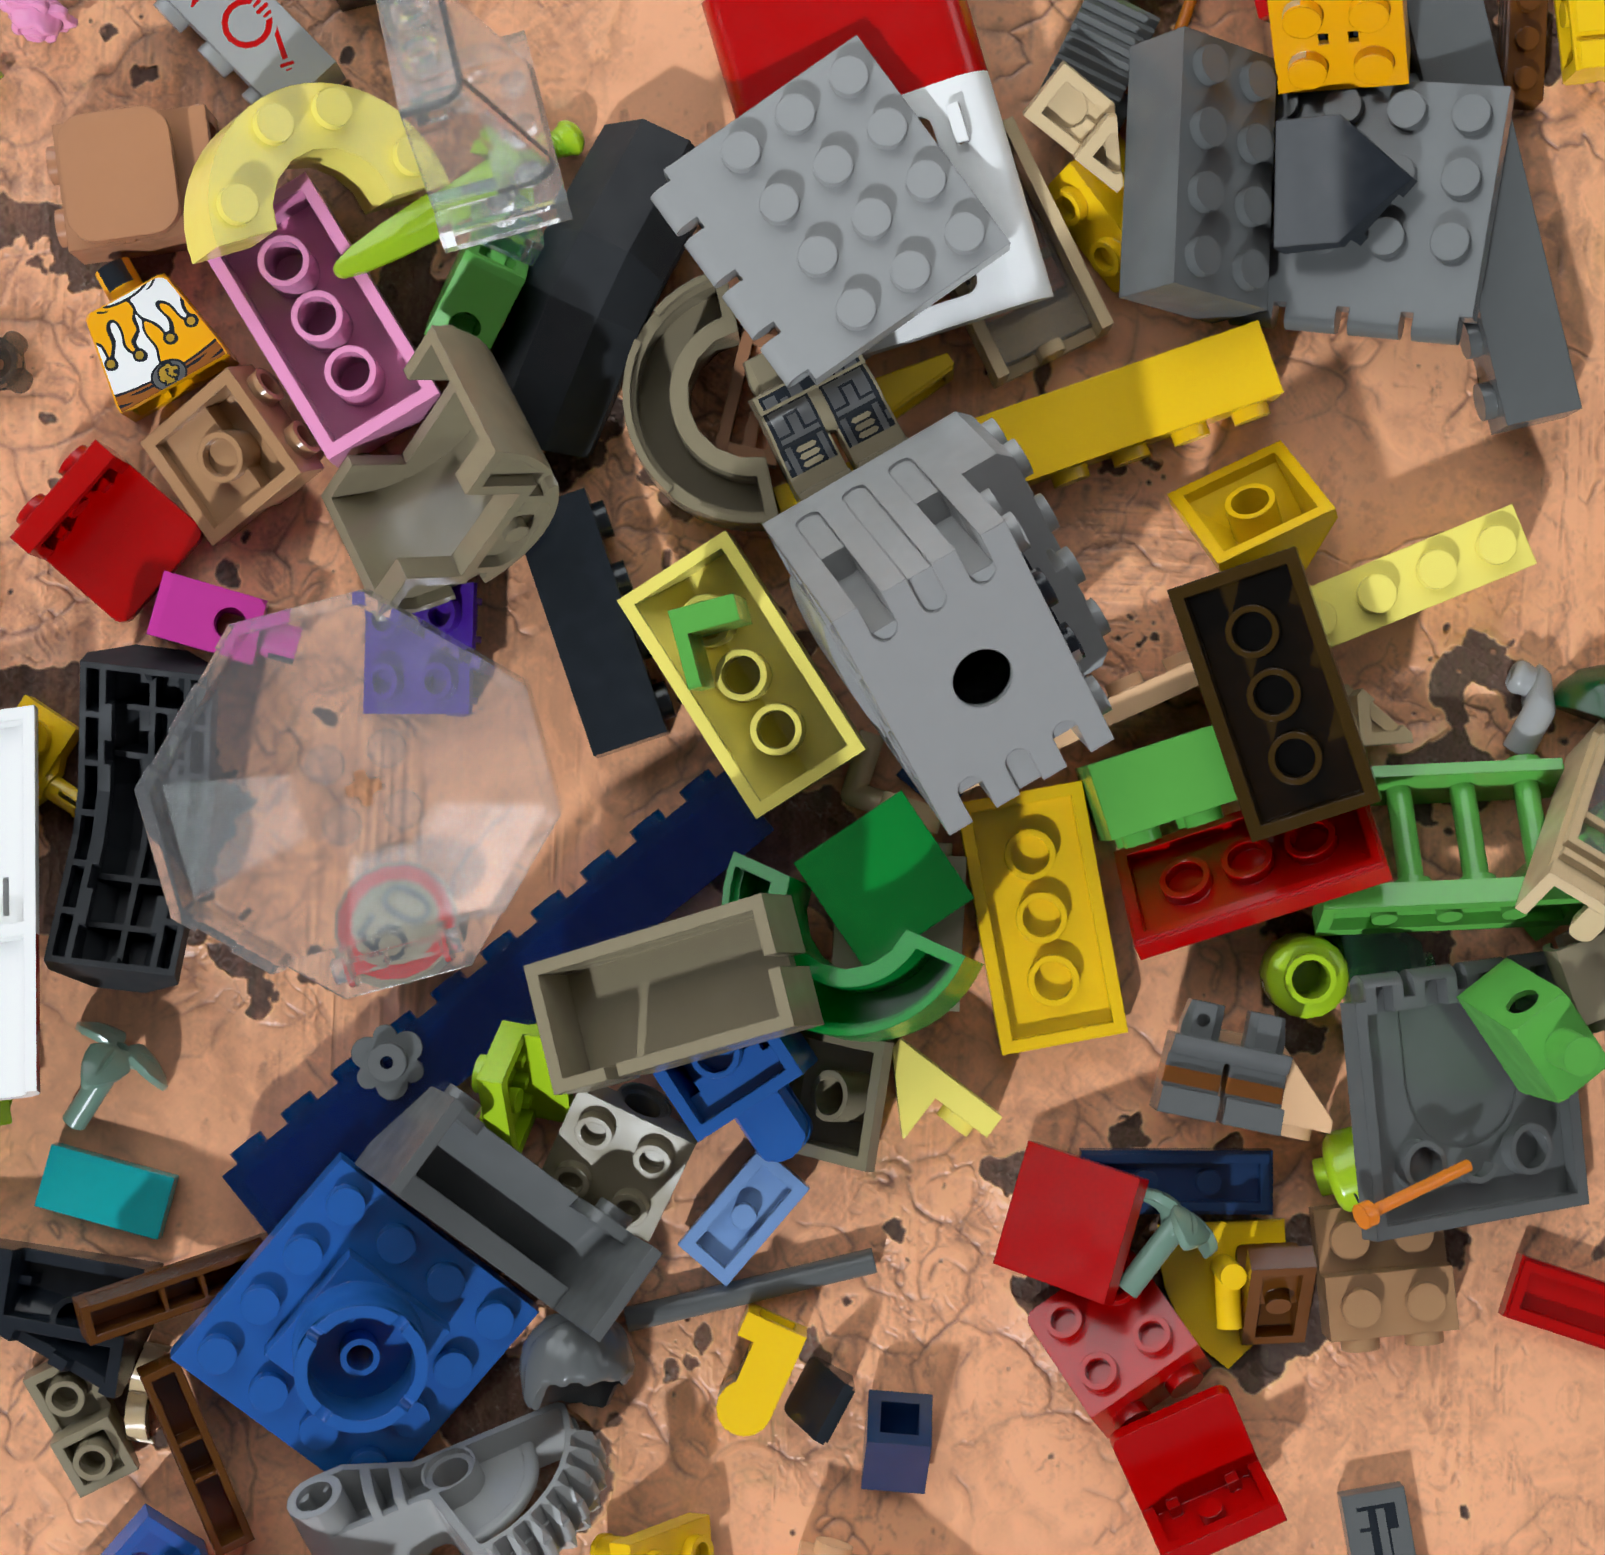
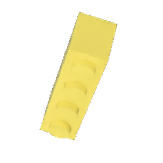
(1422, 575)

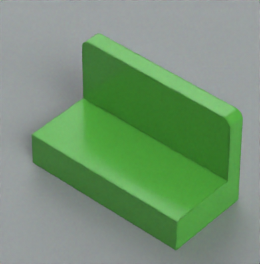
(702, 620)

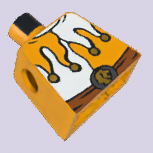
(152, 341)

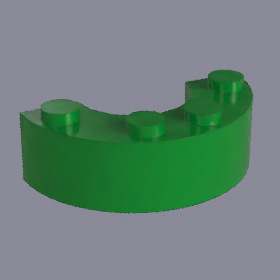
(871, 1001)

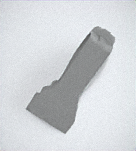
(461, 1495)

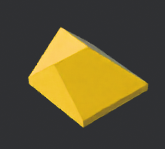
(1256, 509)

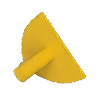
(1209, 1289)

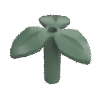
(106, 1064)
(1176, 1228)

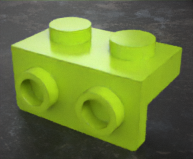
(516, 1084)

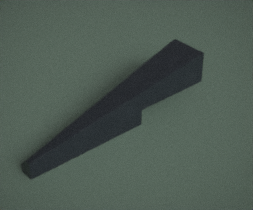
(40, 1312)

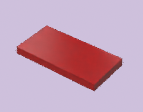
(1220, 881)

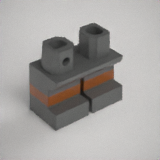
(1220, 1078)

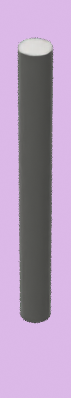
(750, 1290)

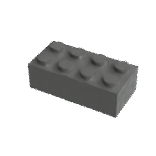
(1198, 176)

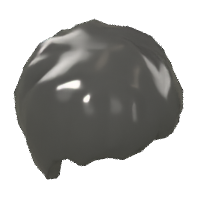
(572, 1366)

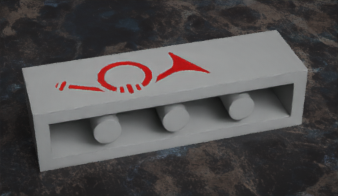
(255, 42)

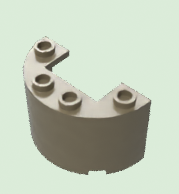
(459, 496)

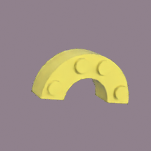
(295, 128)

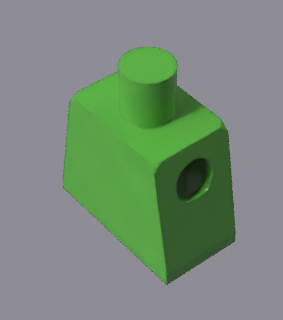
(482, 285)
(1546, 1045)

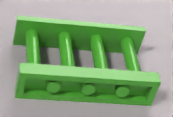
(1478, 897)

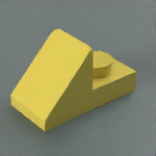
(922, 1080)

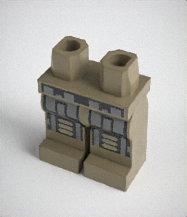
(804, 416)

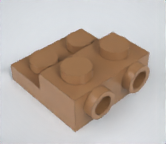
(233, 451)
(1380, 1286)

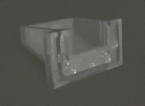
(473, 122)

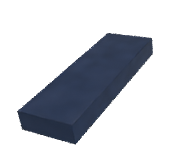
(1199, 1177)

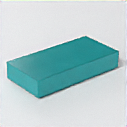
(106, 1190)

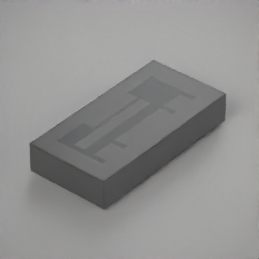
(1376, 1520)

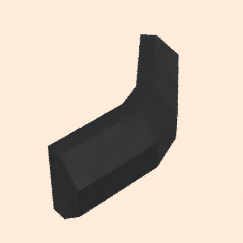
(592, 288)
(111, 905)

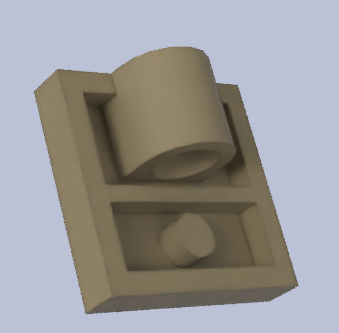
(622, 1150)

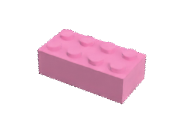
(323, 333)

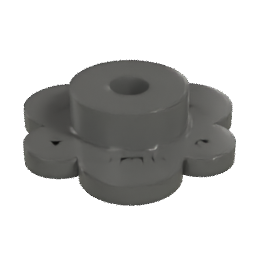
(402, 1048)

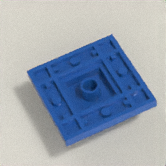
(354, 1325)

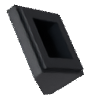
(820, 1398)

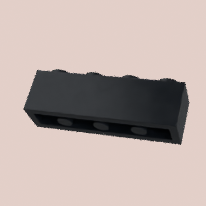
(591, 630)

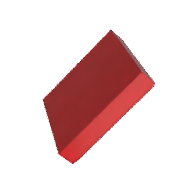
(1071, 1222)

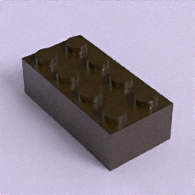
(1274, 694)

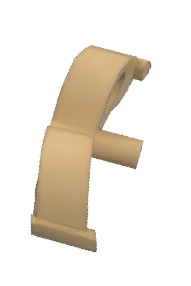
(137, 1403)

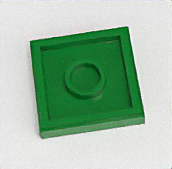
(883, 879)

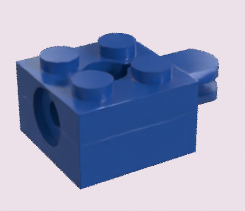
(751, 1089)

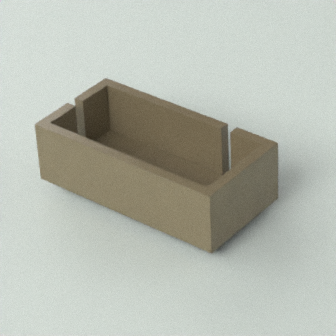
(673, 994)

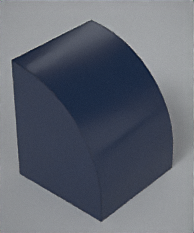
(897, 1441)

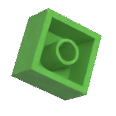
(1155, 785)

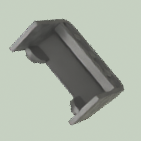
(510, 1210)

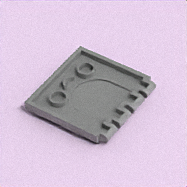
(828, 215)

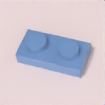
(743, 1217)

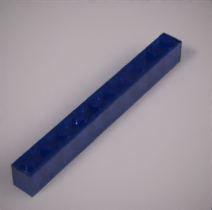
(621, 895)

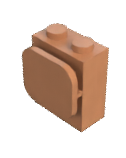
(126, 179)

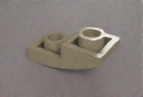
(85, 1428)

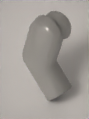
(1537, 703)

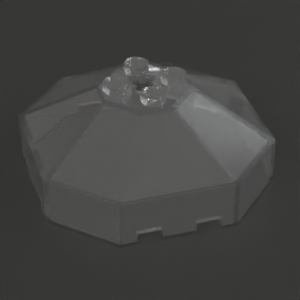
(257, 812)

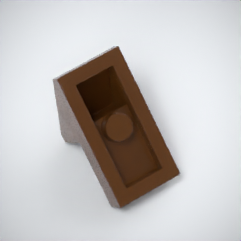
(1276, 1292)

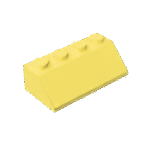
(770, 706)

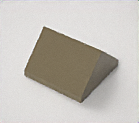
(844, 1099)

